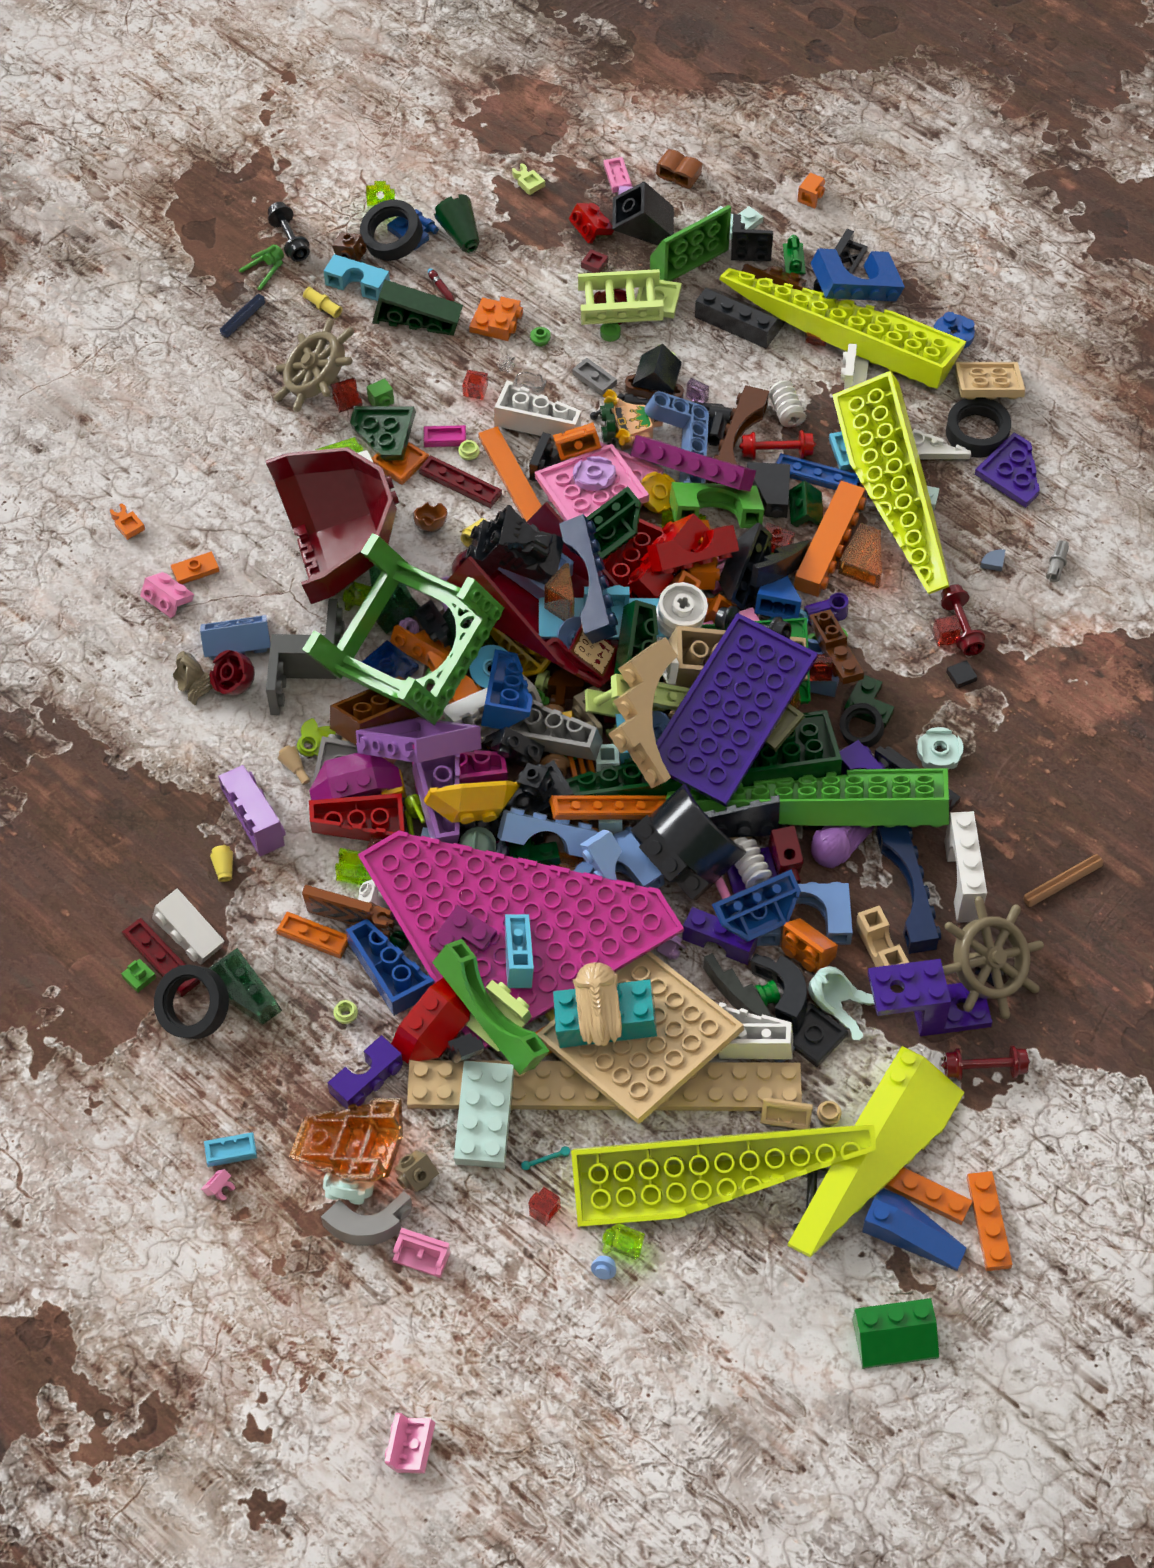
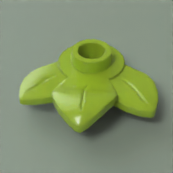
(312, 735)

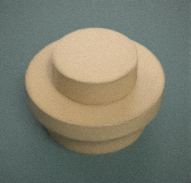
(829, 1113)

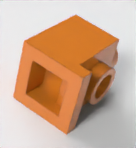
(811, 190)

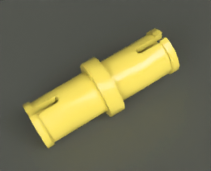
(322, 302)

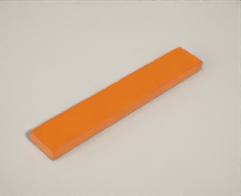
(510, 472)
(603, 806)

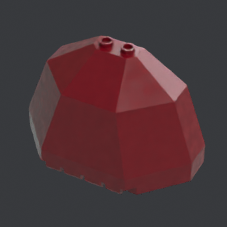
(334, 508)

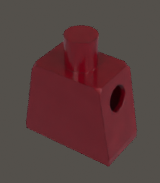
(786, 851)

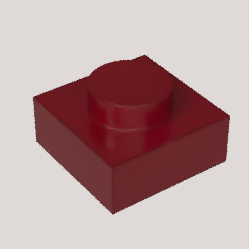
(594, 261)

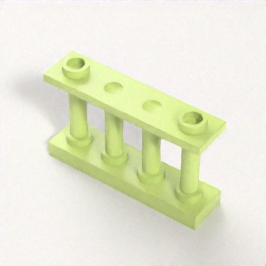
(622, 311)
(665, 697)

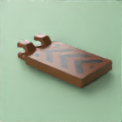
(346, 909)

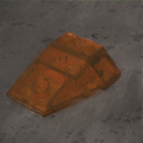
(353, 1141)

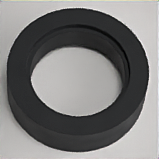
(401, 247)
(983, 407)
(165, 996)

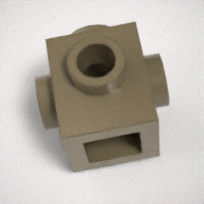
(415, 1171)

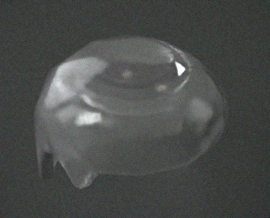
(530, 381)

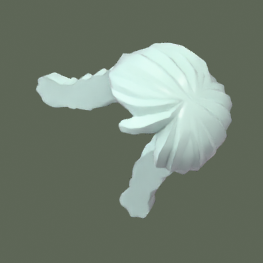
(832, 987)

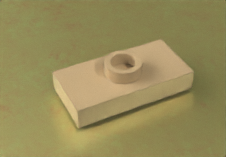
(786, 1113)

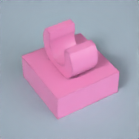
(216, 1183)

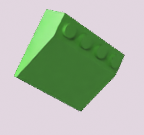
(693, 245)

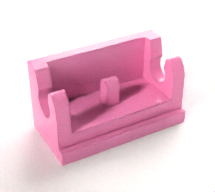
(421, 1252)

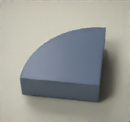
(993, 560)

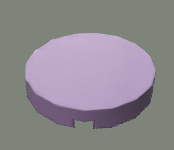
(594, 473)

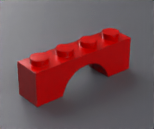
(715, 542)

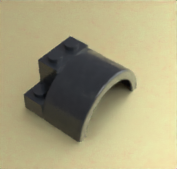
(686, 842)

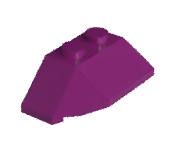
(354, 777)

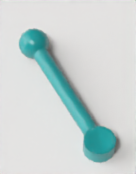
(565, 1152)

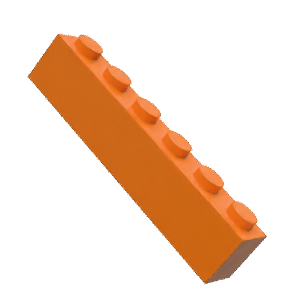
(829, 539)

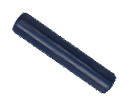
(242, 315)

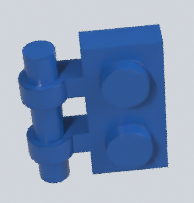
(400, 226)

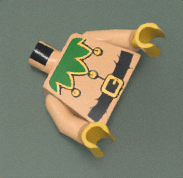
(630, 420)

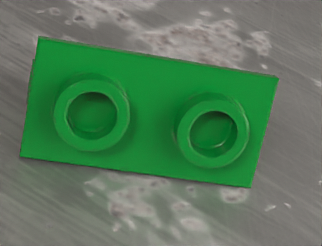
(794, 256)

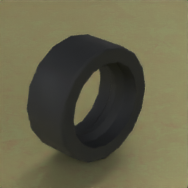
(857, 709)

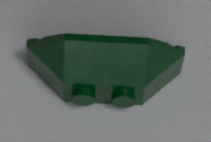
(616, 521)

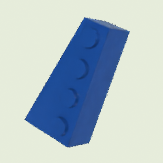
(392, 973)

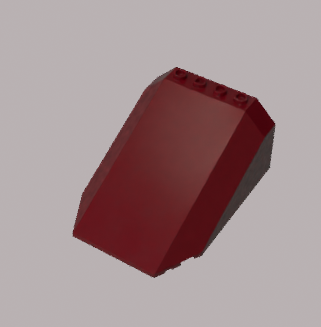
(521, 608)

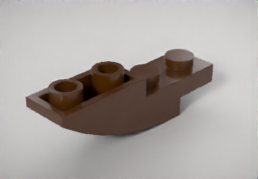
(834, 644)

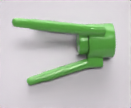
(271, 255)

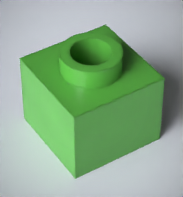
(380, 393)

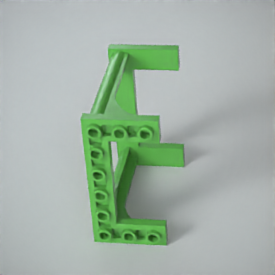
(410, 692)

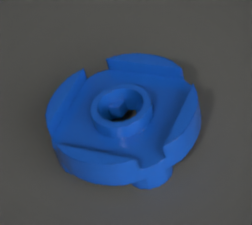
(958, 323)

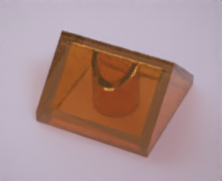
(559, 594)

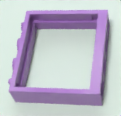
(429, 740)

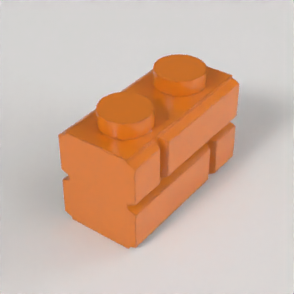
(577, 441)

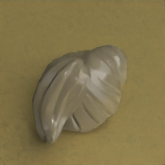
(191, 677)

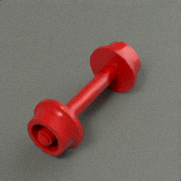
(804, 444)

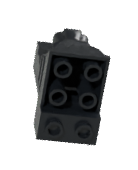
(515, 547)

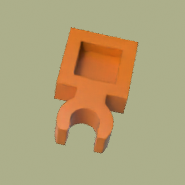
(127, 524)

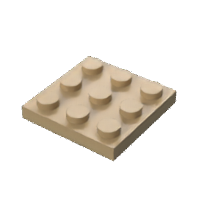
(989, 380)

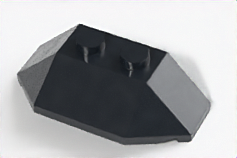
(737, 569)

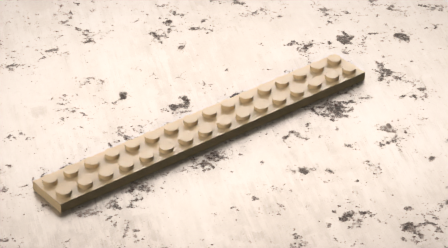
(559, 1087)

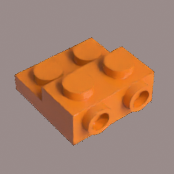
(496, 318)

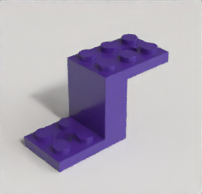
(927, 996)

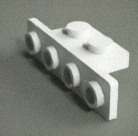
(855, 369)

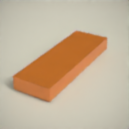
(313, 935)

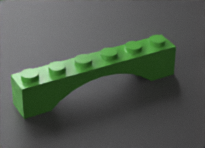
(461, 971)

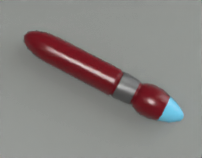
(433, 275)

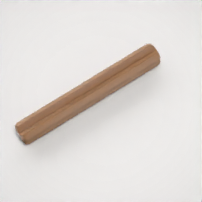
(1063, 880)

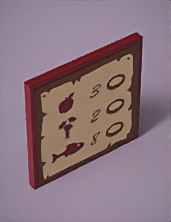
(593, 657)

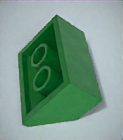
(896, 1333)

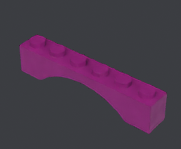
(693, 463)

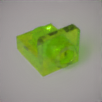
(623, 1240)

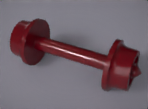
(971, 641)
(1017, 1061)

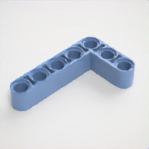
(686, 415)

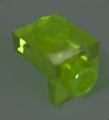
(355, 595)

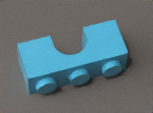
(342, 271)

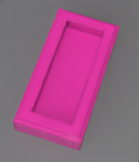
(444, 436)

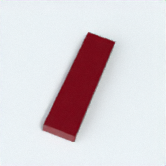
(460, 481)
(156, 952)

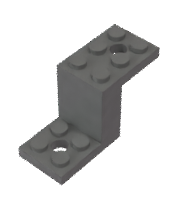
(290, 661)

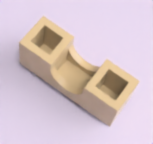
(875, 935)

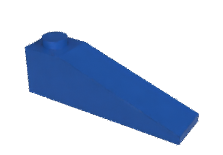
(507, 692)
(907, 1227)

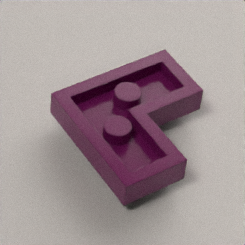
(463, 926)

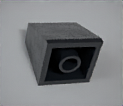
(643, 214)

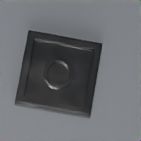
(817, 1036)

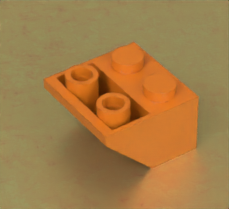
(807, 945)

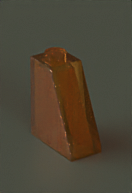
(863, 556)

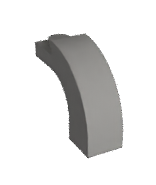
(367, 1229)

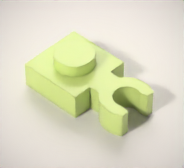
(528, 181)

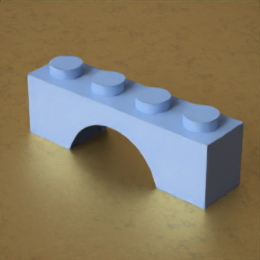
(519, 827)
(602, 853)

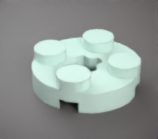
(939, 737)
(354, 1191)

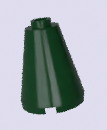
(458, 221)

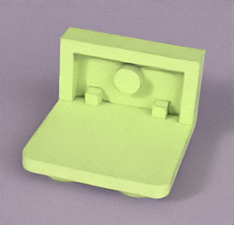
(512, 1008)

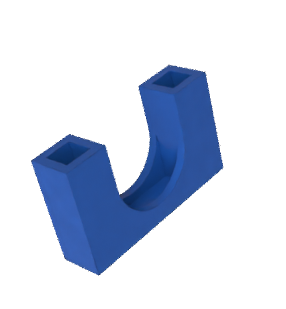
(838, 283)

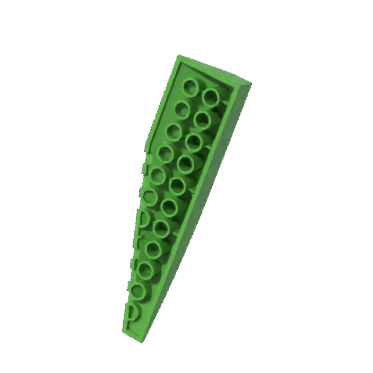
(851, 799)

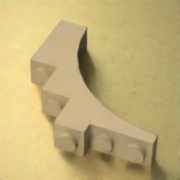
(636, 706)

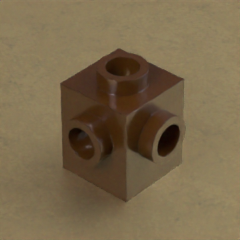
(349, 246)

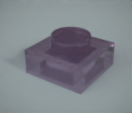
(697, 391)

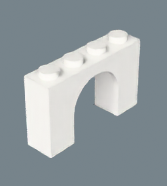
(964, 848)

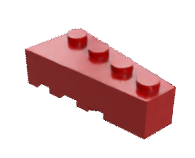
(358, 816)

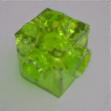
(372, 193)

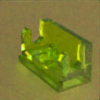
(350, 867)

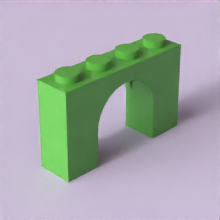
(690, 497)

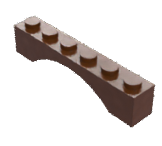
(749, 411)

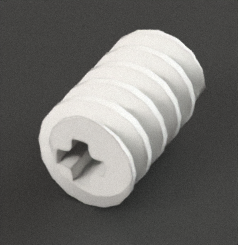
(787, 404)
(751, 864)

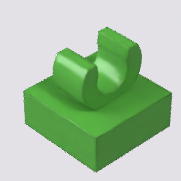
(138, 975)

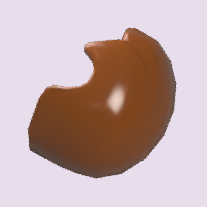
(430, 517)

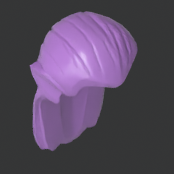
(836, 843)

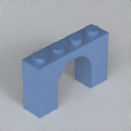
(633, 864)
(833, 904)

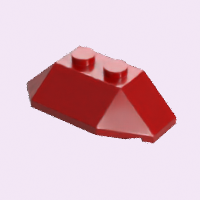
(431, 1024)

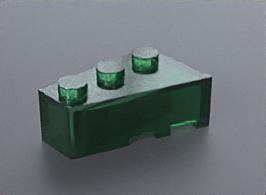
(246, 988)

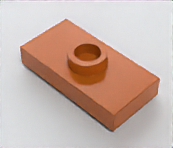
(195, 568)

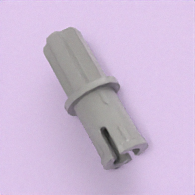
(1057, 561)

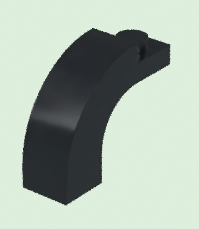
(793, 1003)

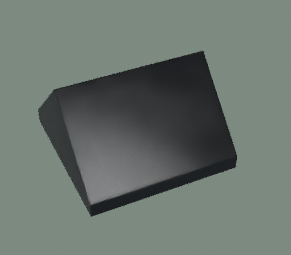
(658, 370)

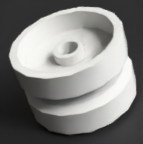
(680, 606)

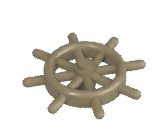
(314, 364)
(991, 957)

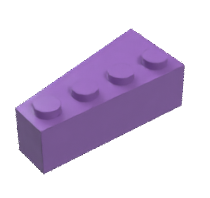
(433, 774)

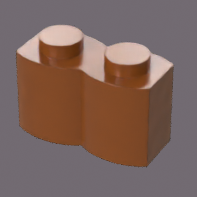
(679, 168)

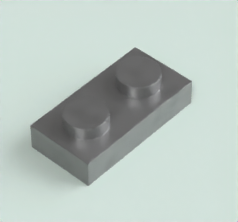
(594, 376)

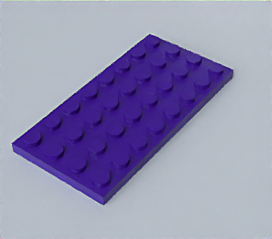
(733, 708)

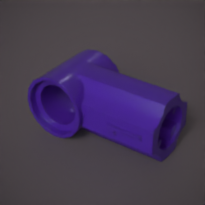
(835, 599)

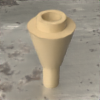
(291, 759)

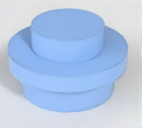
(604, 1267)

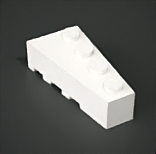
(533, 414)
(471, 708)

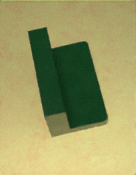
(805, 504)

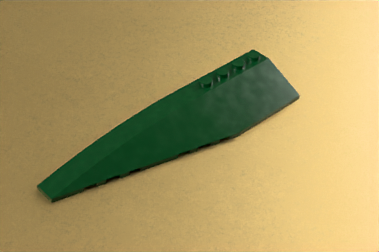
(806, 751)

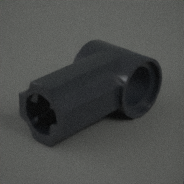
(718, 419)

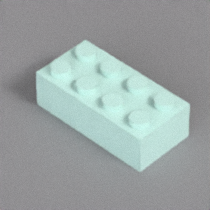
(484, 1114)

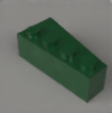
(416, 309)
(636, 631)

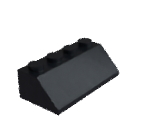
(737, 317)

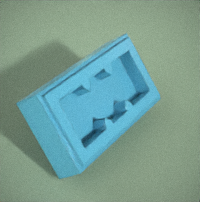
(230, 1149)

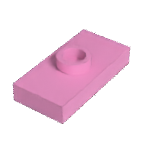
(616, 173)

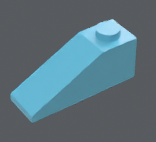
(518, 951)

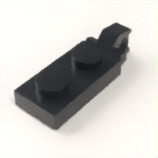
(433, 623)

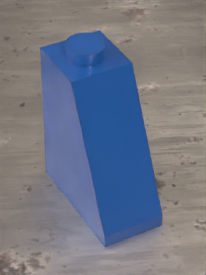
(778, 600)

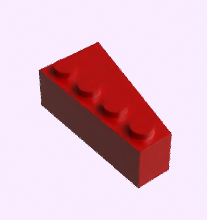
(687, 534)

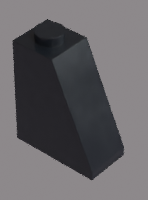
(773, 487)

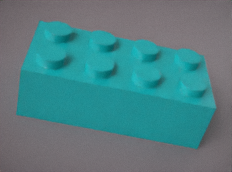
(636, 1010)

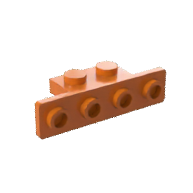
(417, 644)

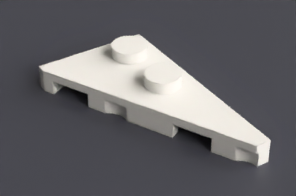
(934, 448)

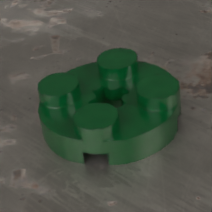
(609, 431)

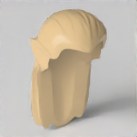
(598, 1004)

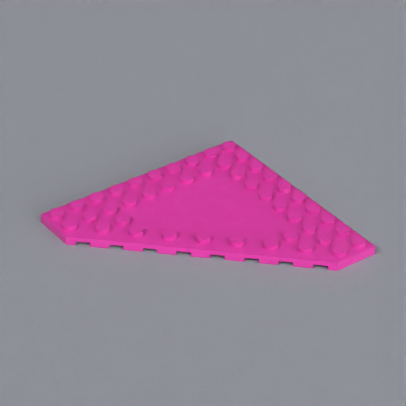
(570, 913)

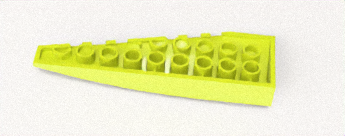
(907, 1113)

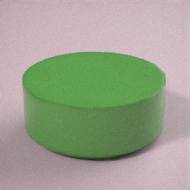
(610, 331)

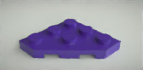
(1012, 470)

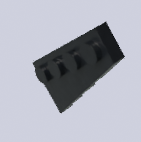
(750, 820)

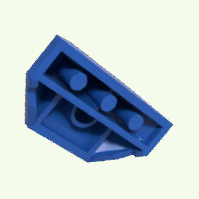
(759, 907)

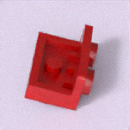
(590, 221)

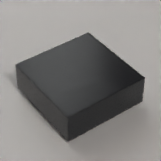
(961, 674)

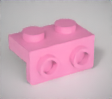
(165, 593)
(409, 1444)

